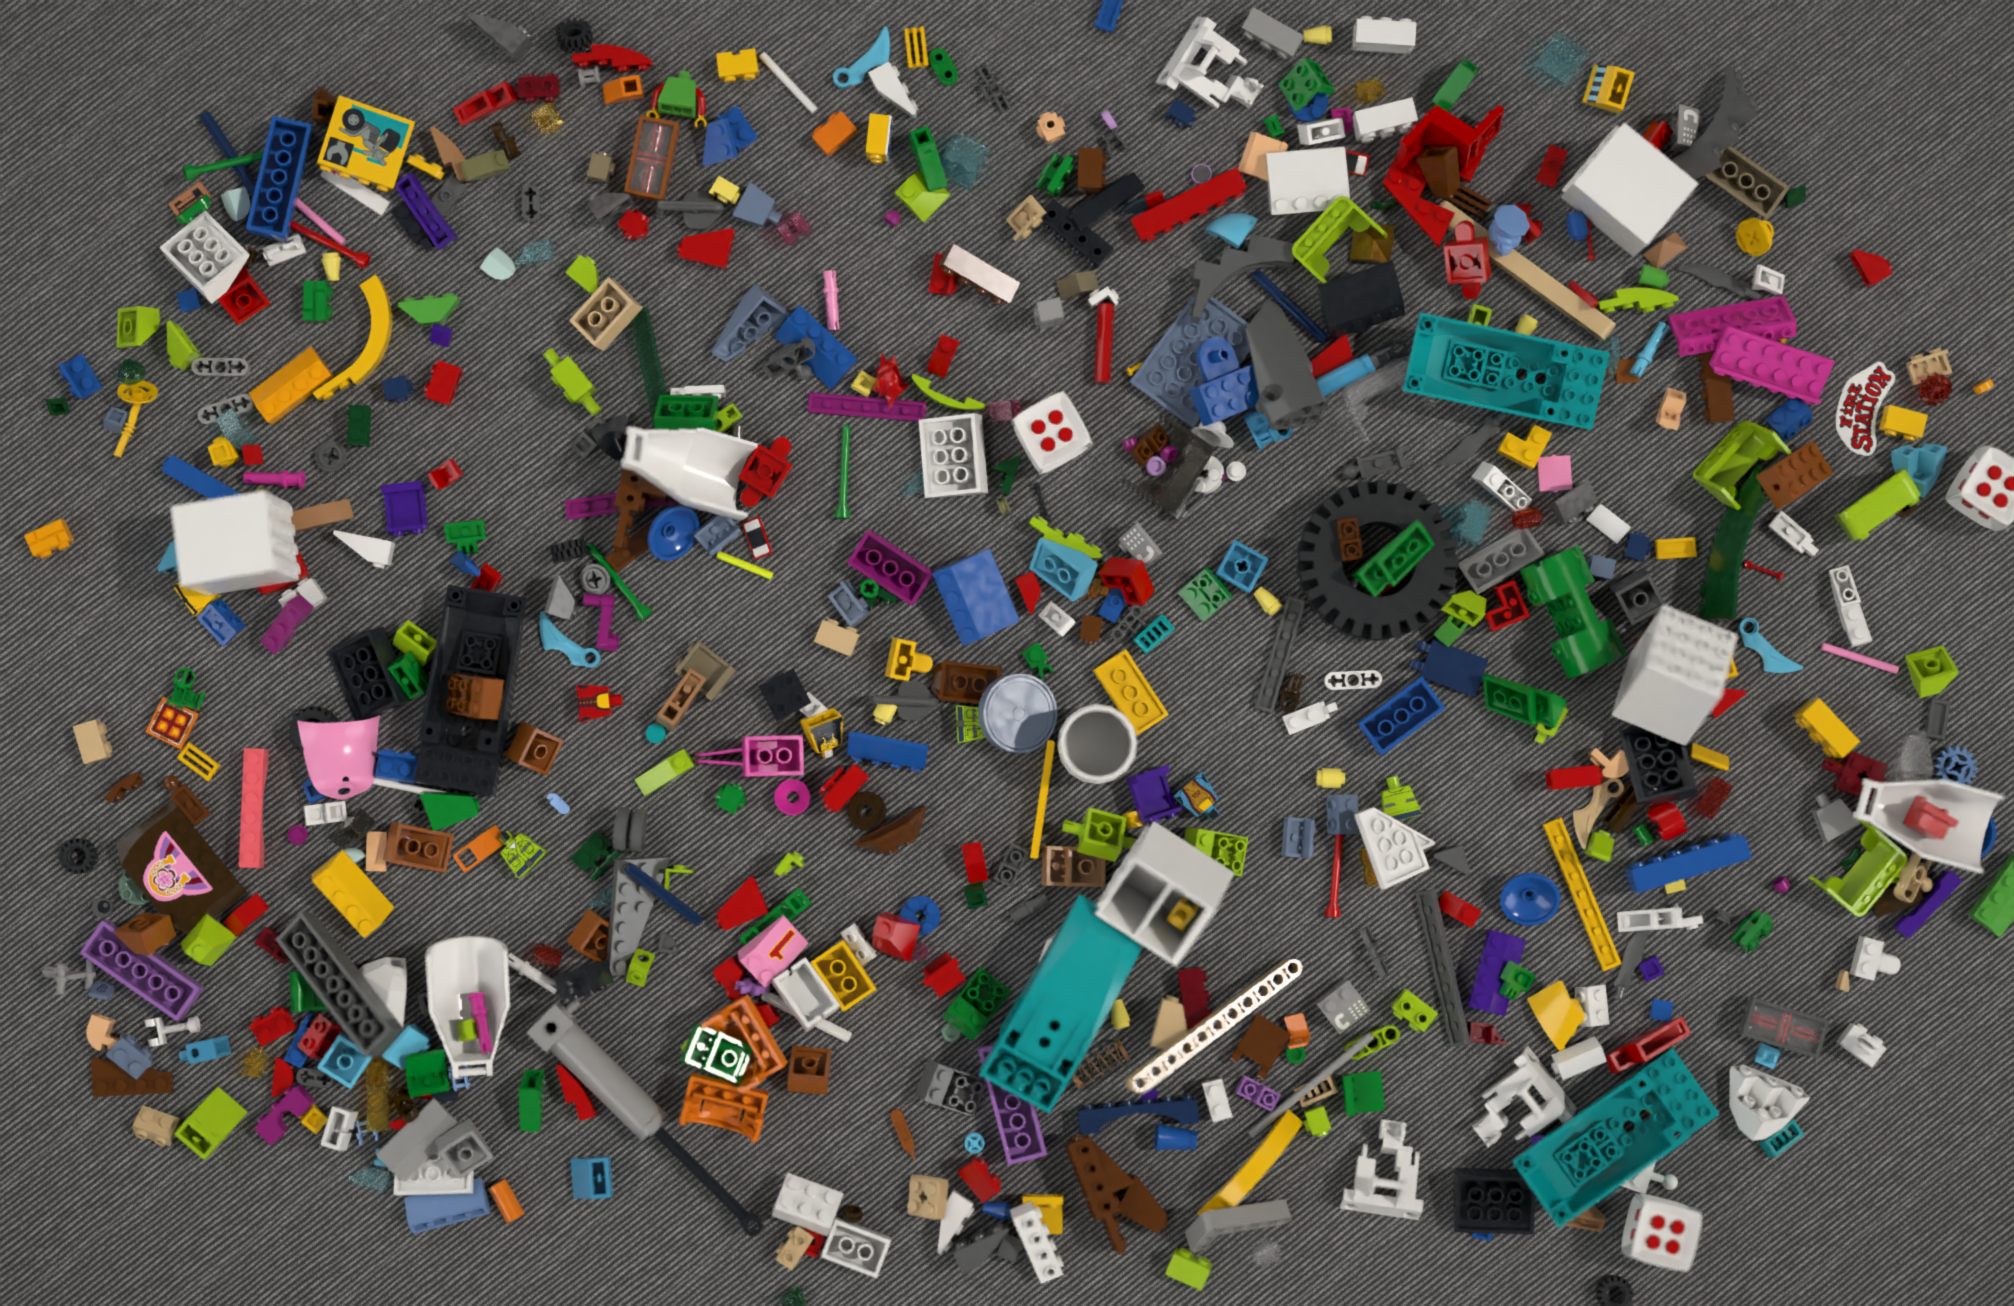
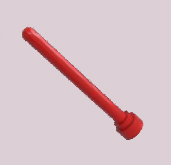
(361, 259)
(1333, 909)

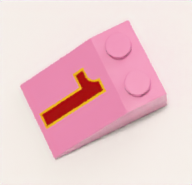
(772, 950)

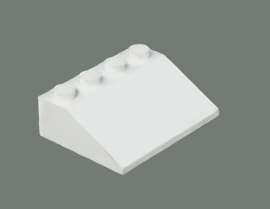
(1306, 179)
(206, 256)
(953, 456)

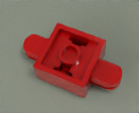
(1467, 259)
(765, 471)

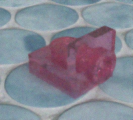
(1004, 410)

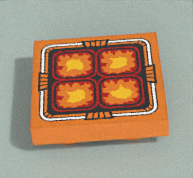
(172, 724)

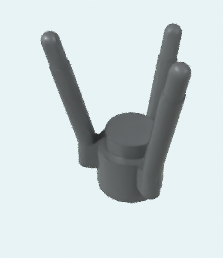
(1181, 512)

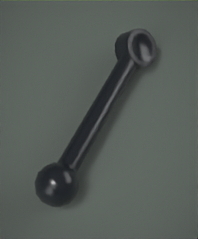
(1046, 517)

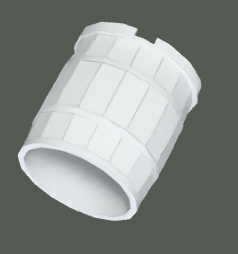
(1097, 744)

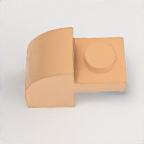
(1671, 408)
(1612, 767)
(99, 1032)

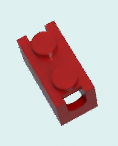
(443, 383)

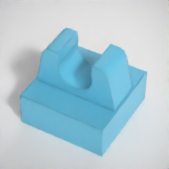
(1767, 1055)

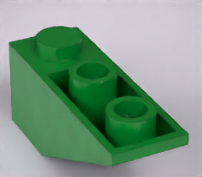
(927, 158)

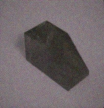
(352, 829)

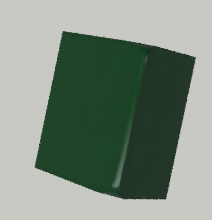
(1795, 196)
(975, 895)

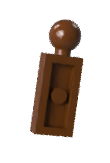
(186, 800)

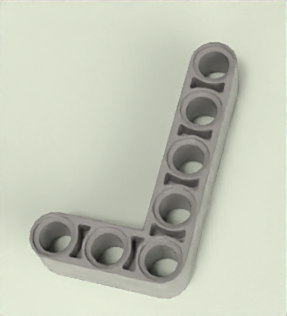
(1235, 1219)

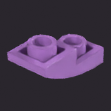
(1257, 1093)

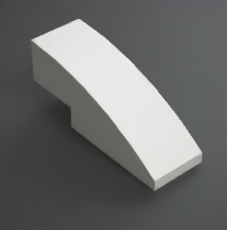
(1650, 919)

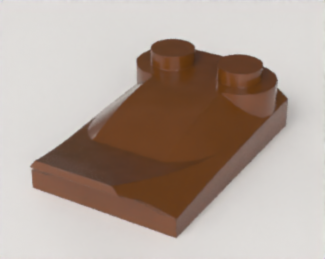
(962, 681)

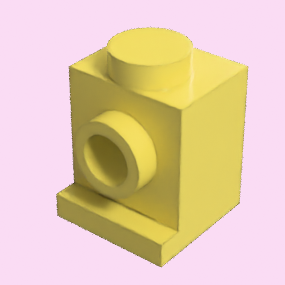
(726, 191)

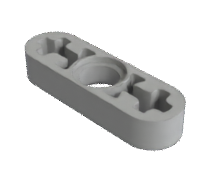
(206, 372)
(210, 408)

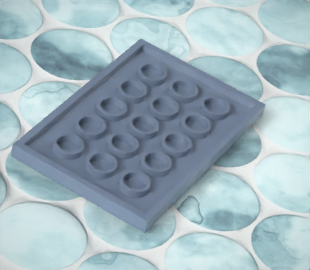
(1173, 362)

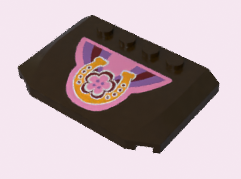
(178, 869)

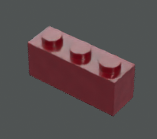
(1193, 995)

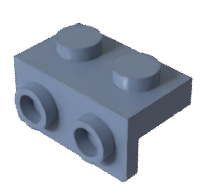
(716, 533)
(849, 604)
(1341, 814)
(1298, 837)
(130, 1055)

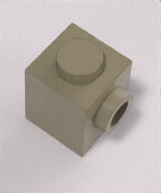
(601, 167)

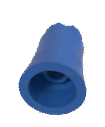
(1174, 1138)

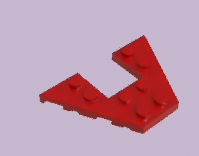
(1407, 186)

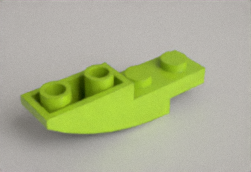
(1644, 298)
(1072, 541)

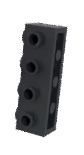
(1085, 243)

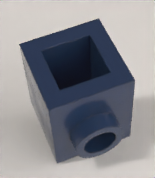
(398, 388)
(1636, 546)

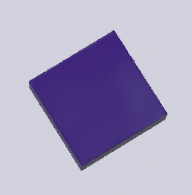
(441, 335)
(1651, 968)

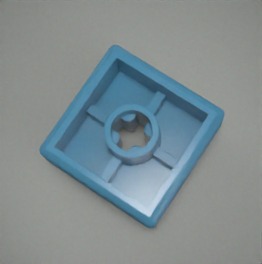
(1229, 570)

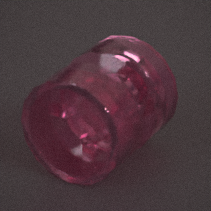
(800, 225)

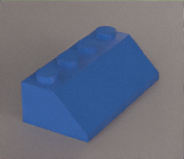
(831, 358)
(887, 750)

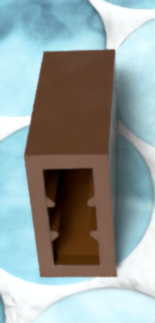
(1440, 170)
(1142, 1207)

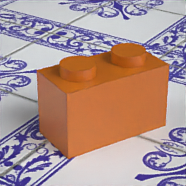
(834, 133)

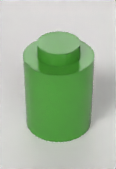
(1653, 277)

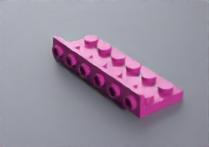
(1702, 329)
(1771, 364)

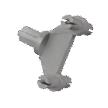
(62, 974)

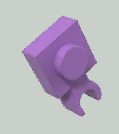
(751, 986)

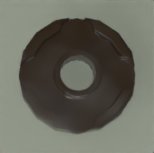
(877, 805)

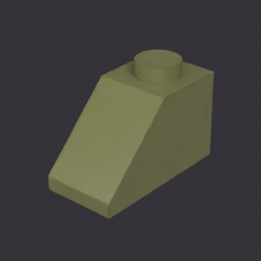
(485, 165)

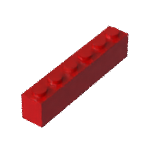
(1189, 204)

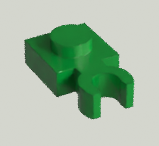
(1035, 657)

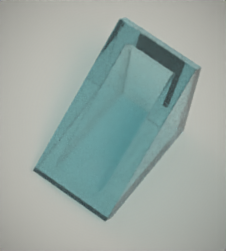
(235, 429)

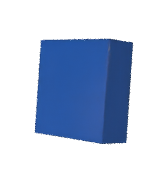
(189, 300)
(1661, 1010)

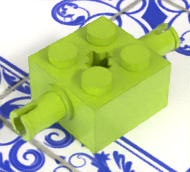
(572, 379)
(1100, 834)

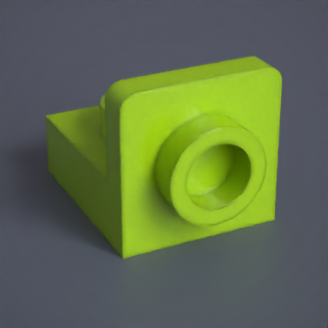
(467, 1030)

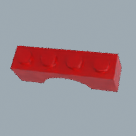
(733, 971)

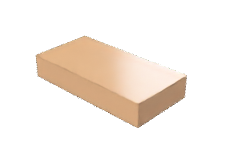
(375, 851)

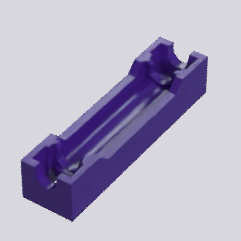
(425, 211)
(1944, 886)

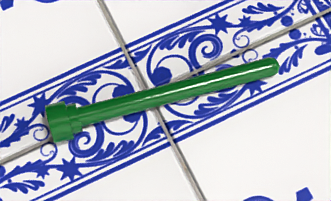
(191, 171)
(843, 510)
(642, 611)

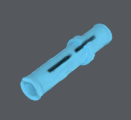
(1649, 350)

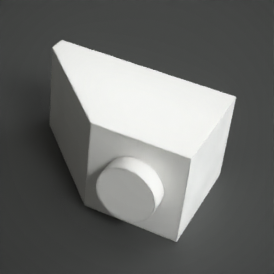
(1321, 131)

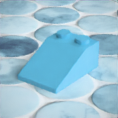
(1063, 568)

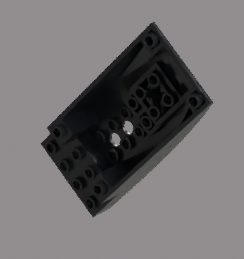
(475, 638)

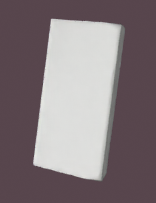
(1608, 523)

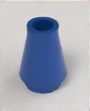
(998, 1209)

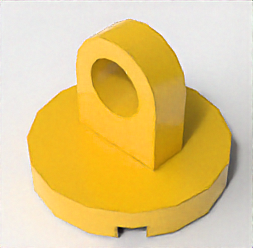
(1754, 236)

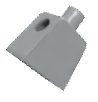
(1832, 817)

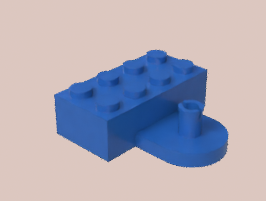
(1226, 386)

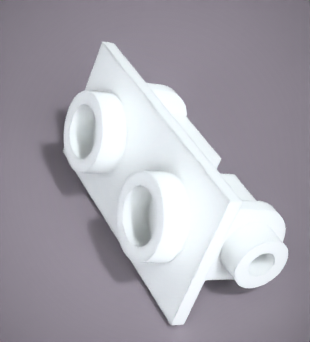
(283, 251)
(855, 939)

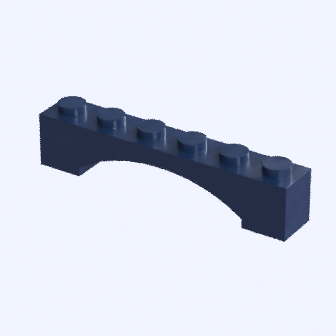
(1094, 1118)

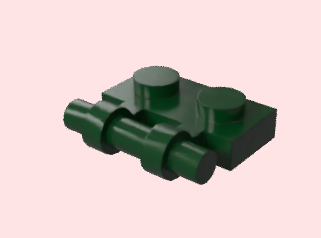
(591, 851)

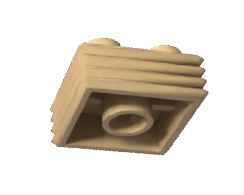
(927, 1197)

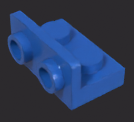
(740, 128)
(81, 377)
(221, 621)
(396, 766)

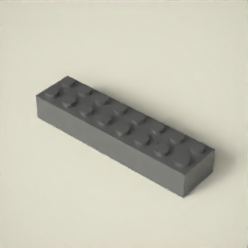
(339, 984)

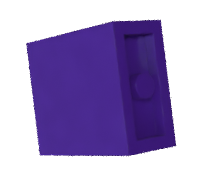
(405, 508)
(1153, 795)

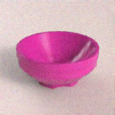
(781, 797)

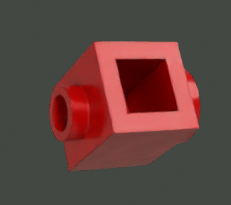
(634, 225)

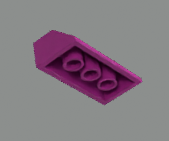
(891, 567)

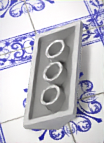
(1500, 560)
(416, 1140)

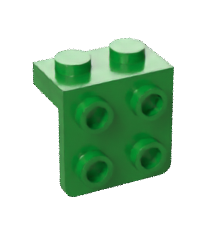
(426, 1073)

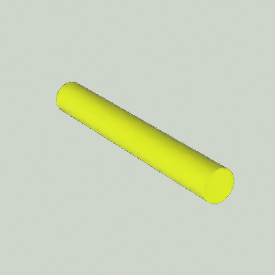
(744, 565)

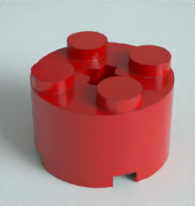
(1668, 819)

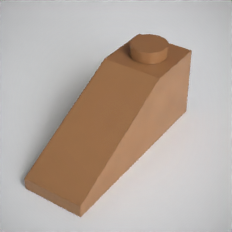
(680, 700)

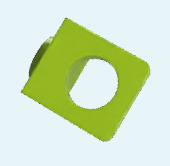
(677, 868)
(639, 970)

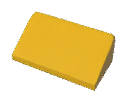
(1709, 757)

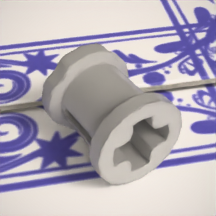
(584, 80)

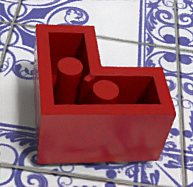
(1128, 576)
(1511, 609)

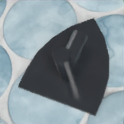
(612, 437)

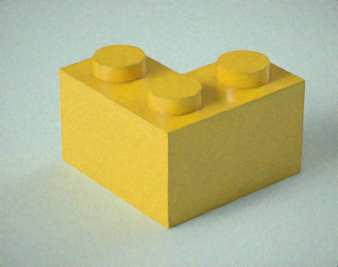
(1525, 451)

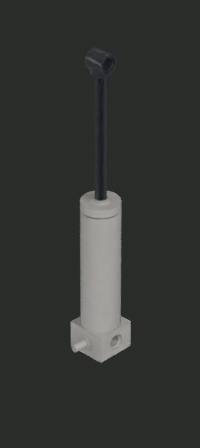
(622, 1095)

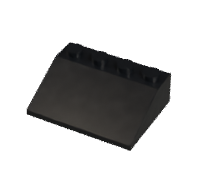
(1361, 300)
(364, 674)
(1657, 767)
(1492, 1201)

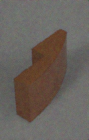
(1149, 443)
(1349, 538)
(129, 783)

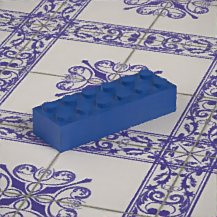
(279, 179)
(1687, 863)

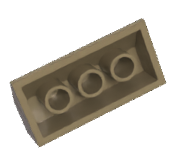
(1748, 182)

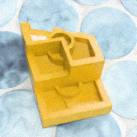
(1557, 1013)

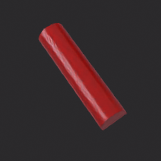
(1104, 343)

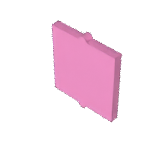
(1554, 473)

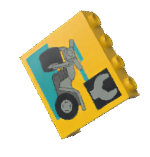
(365, 143)

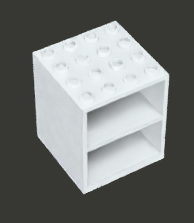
(1628, 189)
(235, 543)
(1674, 675)
(1152, 883)

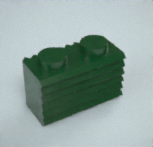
(359, 425)

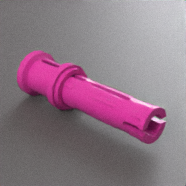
(284, 478)
(479, 1013)

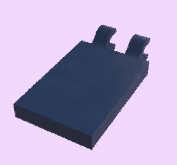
(1450, 667)

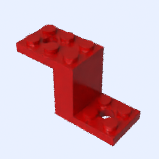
(1444, 130)

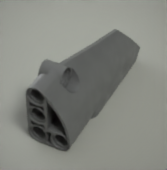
(1282, 372)

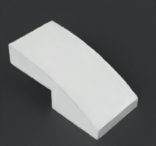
(325, 813)

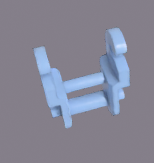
(558, 803)
(455, 1086)
(358, 1124)

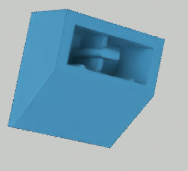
(592, 1177)

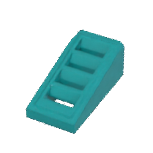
(1141, 644)
(1768, 1148)

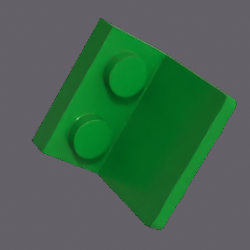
(1304, 82)
(1362, 1092)

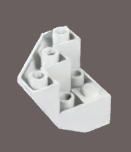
(388, 980)
(1762, 1101)

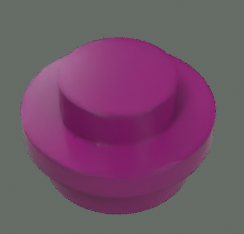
(297, 835)

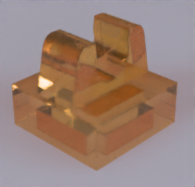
(1097, 589)

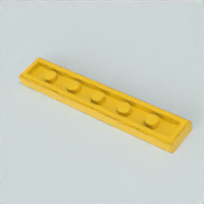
(1042, 799)

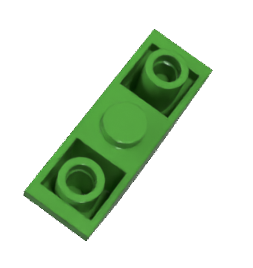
(430, 309)

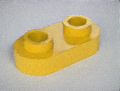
(418, 162)

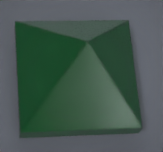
(58, 406)

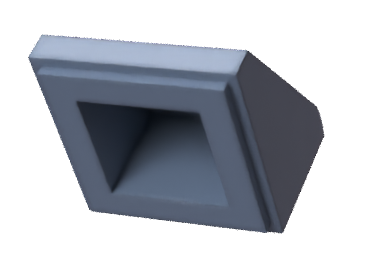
(115, 420)
(102, 990)

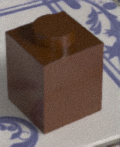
(1090, 629)

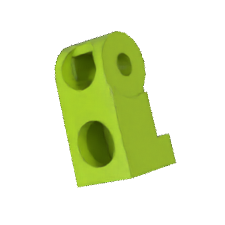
(728, 417)

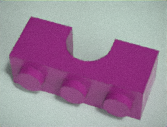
(283, 627)
(271, 1126)

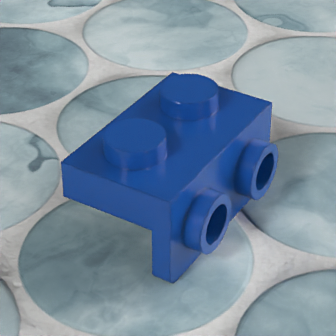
(1789, 418)

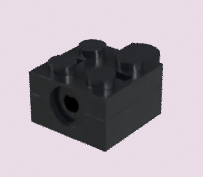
(584, 981)

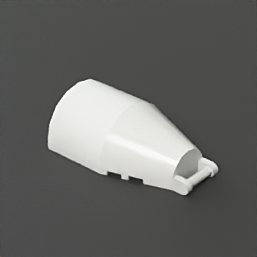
(691, 466)
(1967, 804)
(455, 971)

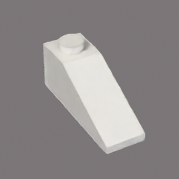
(372, 549)

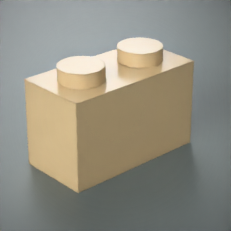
(836, 637)
(92, 741)

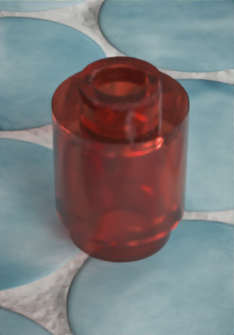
(1527, 518)
(547, 955)

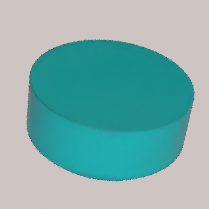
(656, 733)

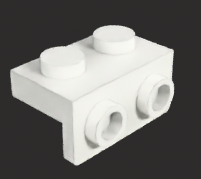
(1594, 1004)

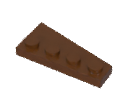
(112, 1080)

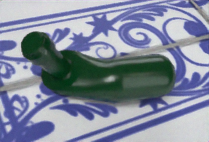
(1383, 205)
(1851, 858)

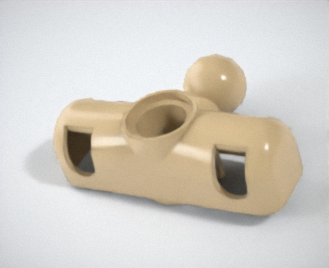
(1913, 877)

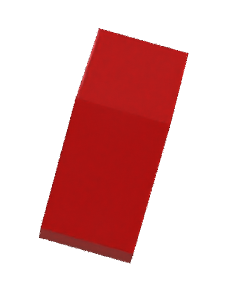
(246, 914)

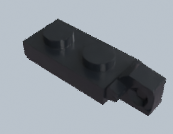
(411, 225)

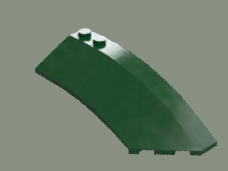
(1726, 552)

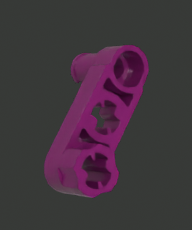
(606, 640)

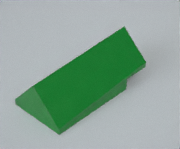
(1395, 559)
(1522, 701)

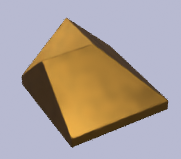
(1372, 245)

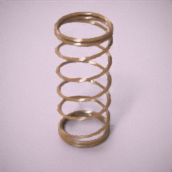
(1078, 1083)

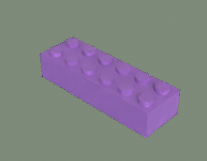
(146, 975)
(1016, 1121)

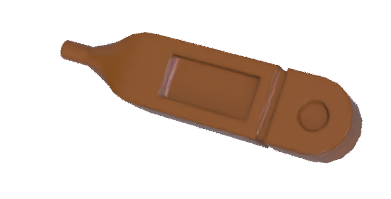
(903, 1132)

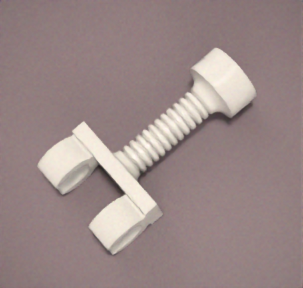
(192, 1025)

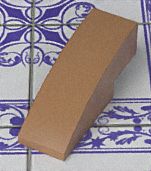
(449, 153)
(322, 515)

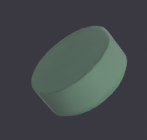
(950, 1033)

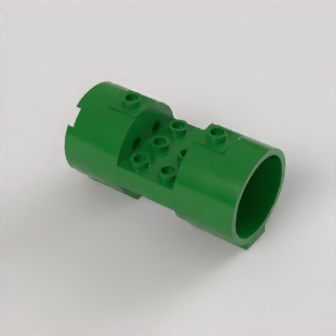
(1584, 639)

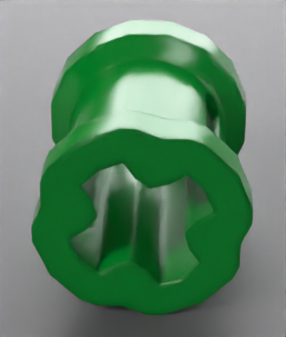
(1278, 130)
(871, 583)
(1644, 834)

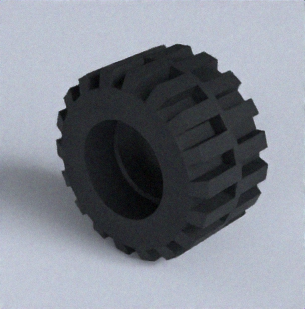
(307, 715)

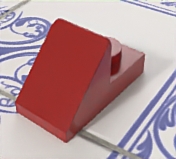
(943, 356)
(488, 579)

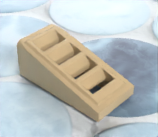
(1327, 1092)

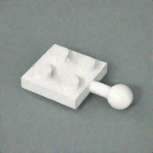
(1641, 1181)

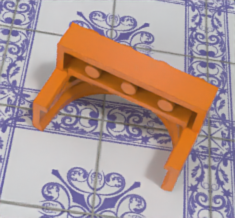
(752, 1031)
(724, 1105)

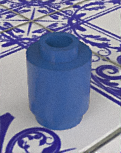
(1577, 226)

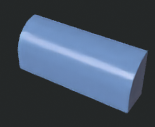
(435, 1211)

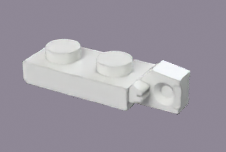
(705, 390)
(1792, 534)
(1308, 716)

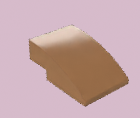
(1070, 868)

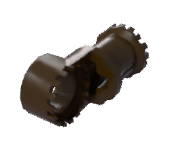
(508, 143)
(1291, 692)
(404, 1109)

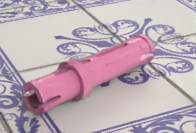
(831, 300)

